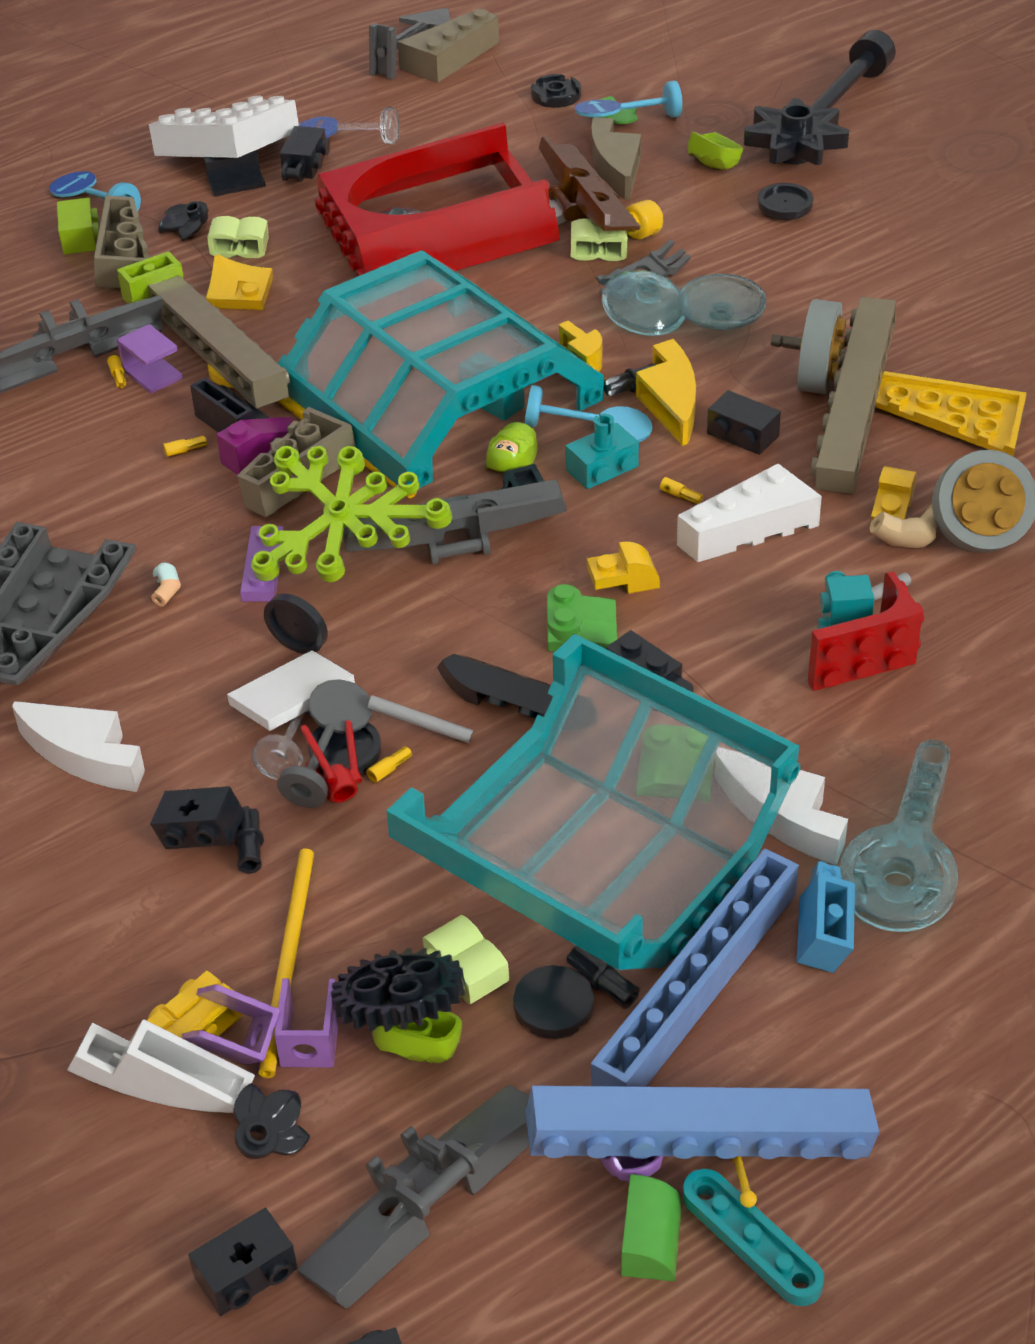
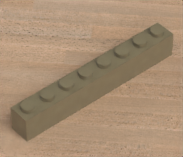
(221, 343)
(855, 396)

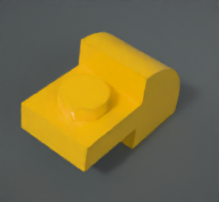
(583, 345)
(894, 492)
(628, 567)

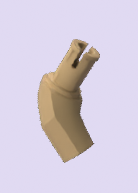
(906, 532)

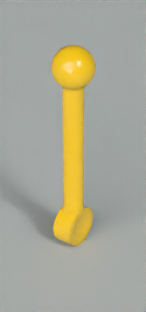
(747, 1197)

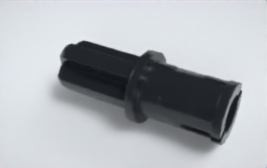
(623, 382)
(248, 841)
(603, 977)

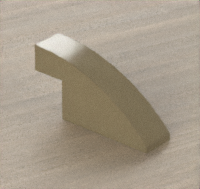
(615, 155)

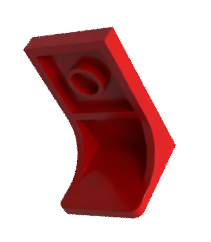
(868, 643)

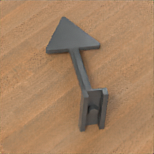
(384, 42)

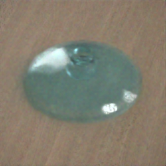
(643, 302)
(722, 302)

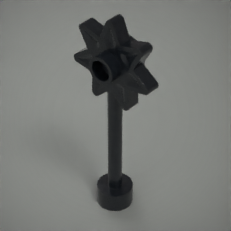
(803, 131)

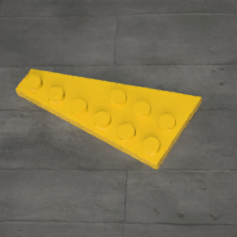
(963, 410)

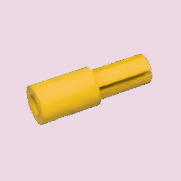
(117, 370)
(182, 445)
(680, 490)
(388, 764)

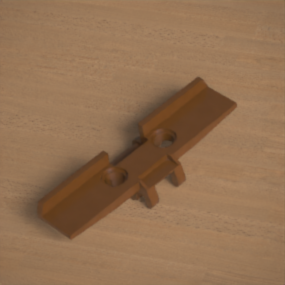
(581, 189)

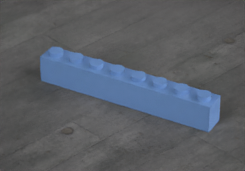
(697, 974)
(700, 1122)

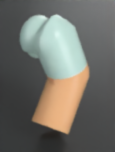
(169, 583)

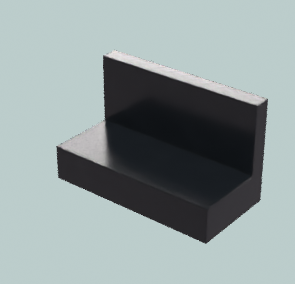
(233, 174)

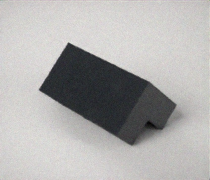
(220, 406)

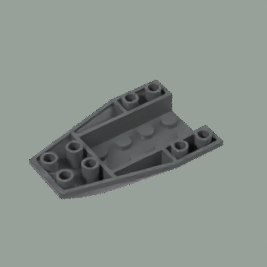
(48, 595)

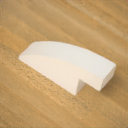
(82, 743)
(804, 826)
(159, 1069)

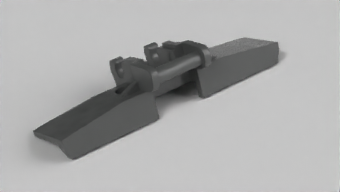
(33, 357)
(476, 514)
(375, 1243)

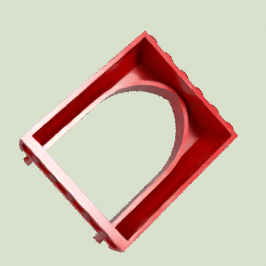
(454, 234)

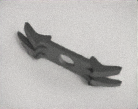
(654, 263)

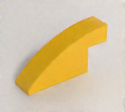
(669, 389)

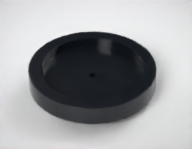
(785, 201)
(295, 623)
(366, 744)

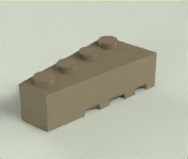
(449, 46)
(118, 241)
(311, 431)

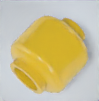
(648, 216)

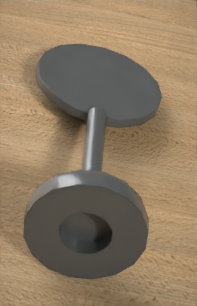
(330, 707)

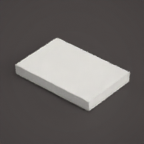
(286, 690)

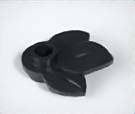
(185, 218)
(271, 1117)

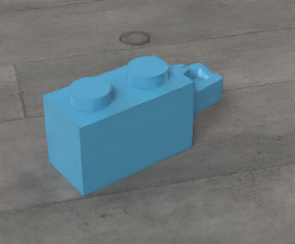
(826, 919)

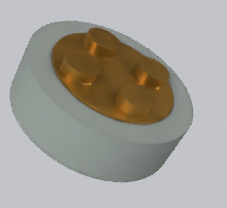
(818, 346)
(984, 501)

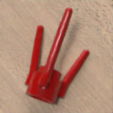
(339, 779)

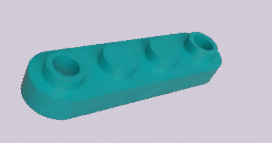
(753, 1237)

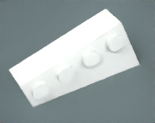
(748, 513)

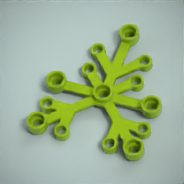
(339, 512)

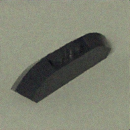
(477, 679)

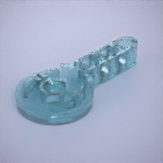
(907, 850)

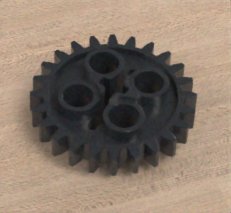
(398, 989)

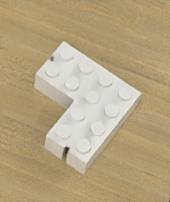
(224, 132)

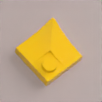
(238, 285)

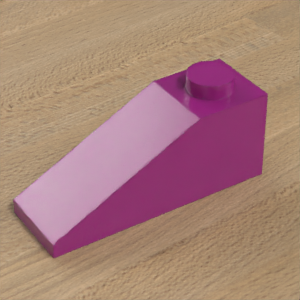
(247, 439)

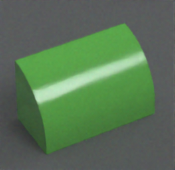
(651, 1229)

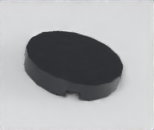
(555, 91)
(553, 1001)

